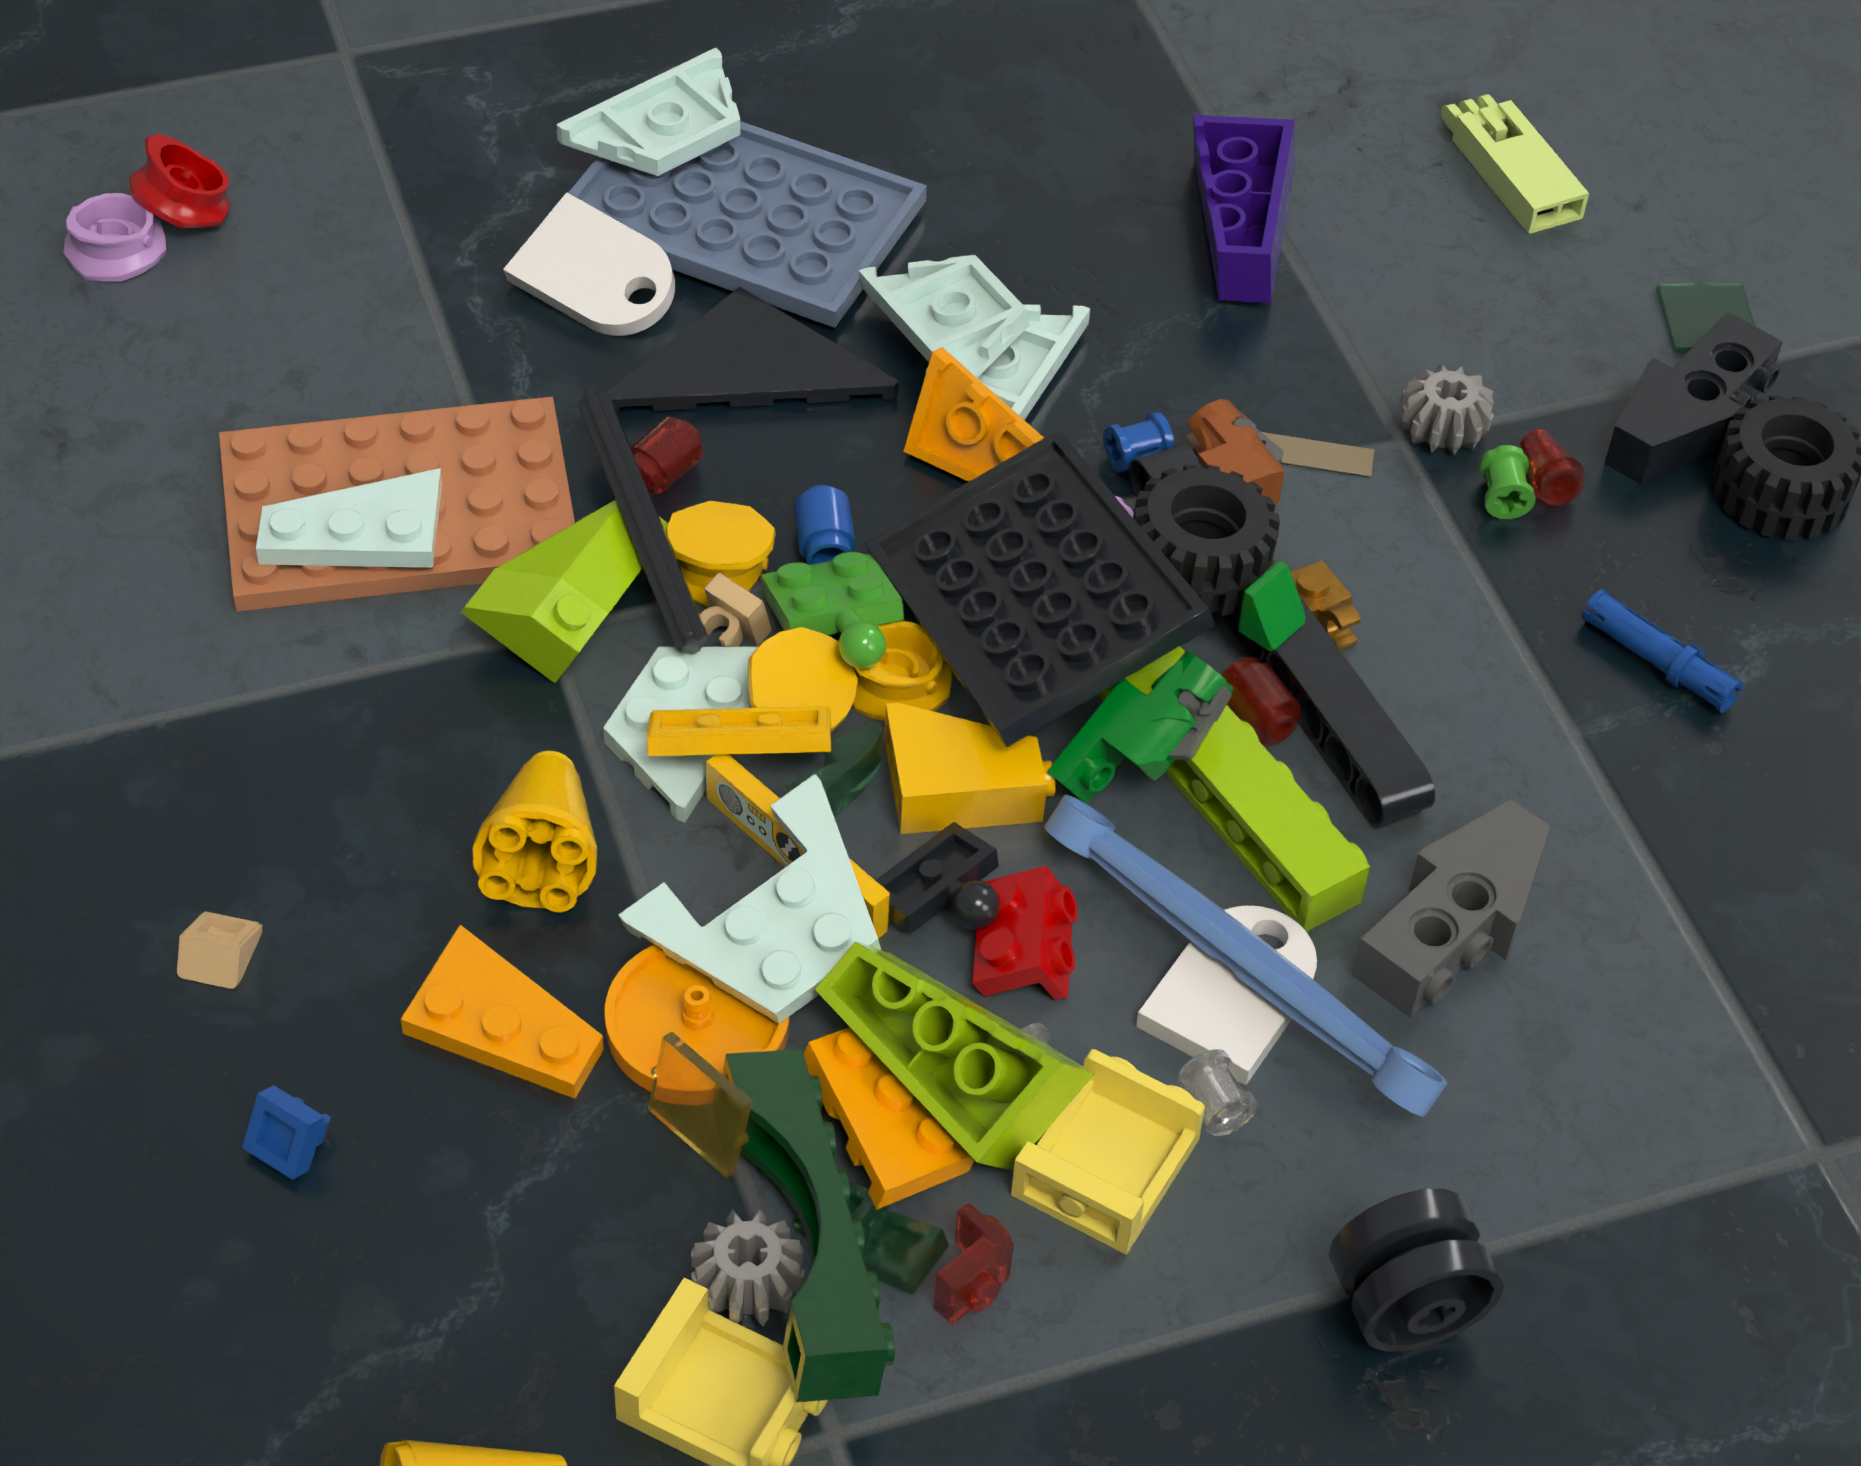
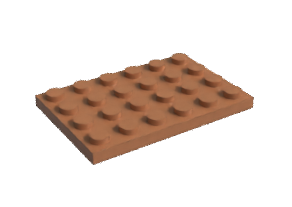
(498, 493)

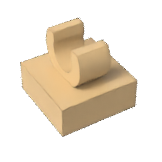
(737, 610)

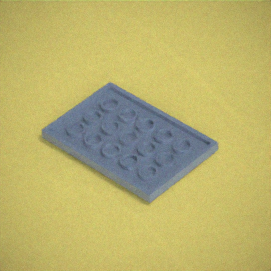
(764, 218)

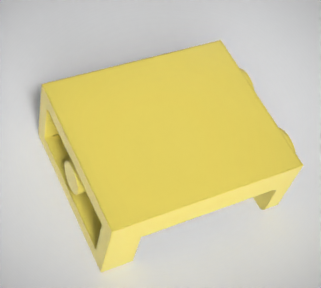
(1110, 1152)
(712, 1387)

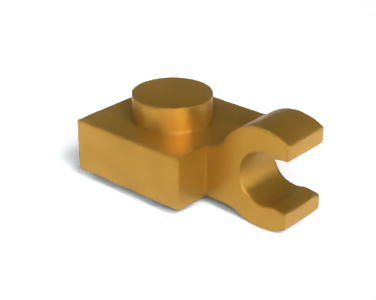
(1328, 602)

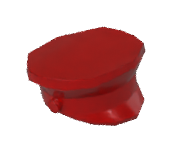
(180, 184)

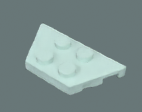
(660, 119)
(950, 307)
(1034, 357)
(677, 682)

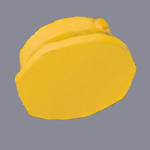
(720, 540)
(801, 671)
(907, 674)

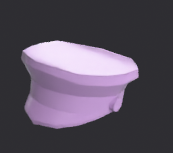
(113, 238)

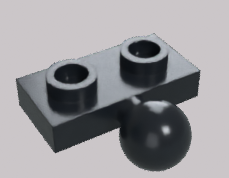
(944, 873)

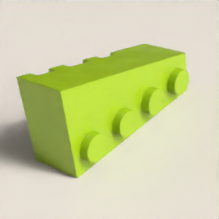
(958, 1059)

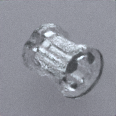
(1213, 1084)

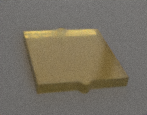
(699, 1104)

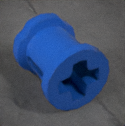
(1136, 440)

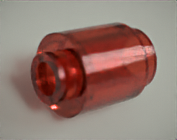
(667, 453)
(1262, 700)

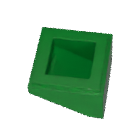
(1271, 608)

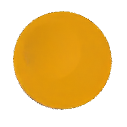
(662, 997)

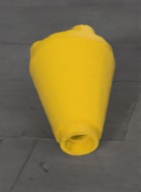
(538, 838)

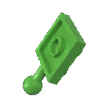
(835, 598)

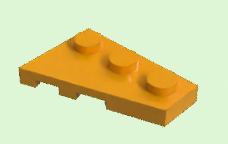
(963, 423)

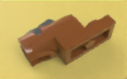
(1234, 443)

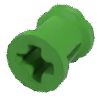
(1508, 490)

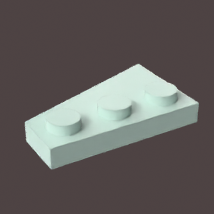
(356, 526)

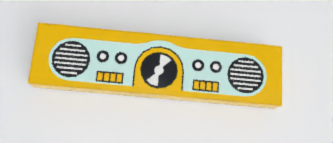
(748, 806)

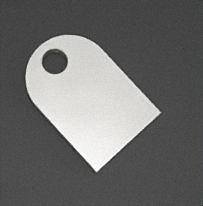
(591, 267)
(1209, 1008)

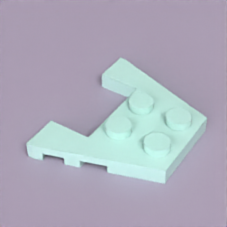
(782, 934)

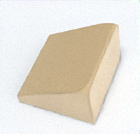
(217, 949)

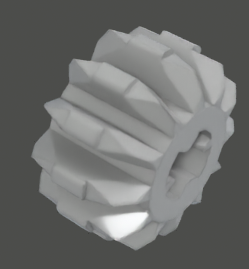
(1447, 409)
(748, 1267)

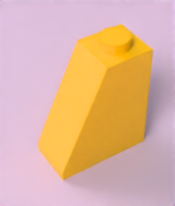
(961, 773)

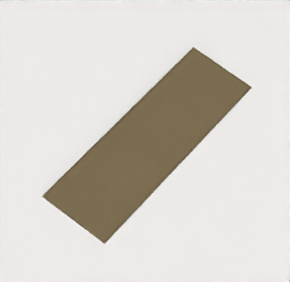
(1324, 455)

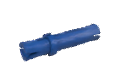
(1681, 663)

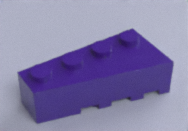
(1245, 194)

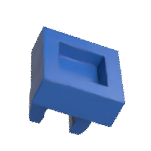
(284, 1132)

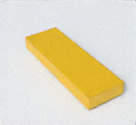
(739, 731)

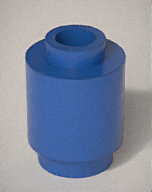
(823, 524)

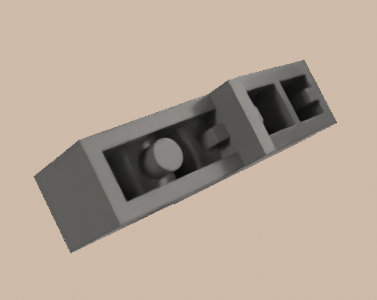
(1460, 905)

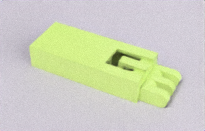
(1516, 162)

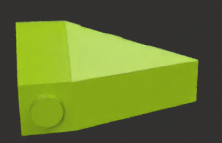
(558, 591)

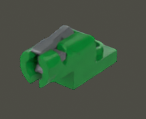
(1144, 728)

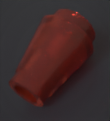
(1552, 469)

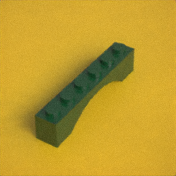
(833, 1324)

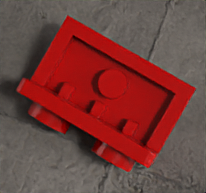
(1029, 936)

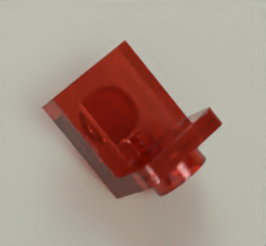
(977, 1273)

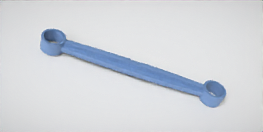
(1394, 1070)

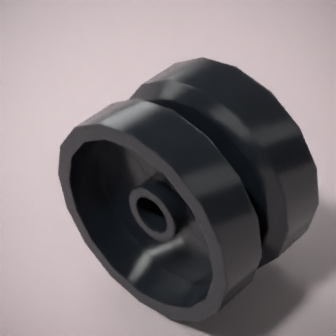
(1415, 1270)

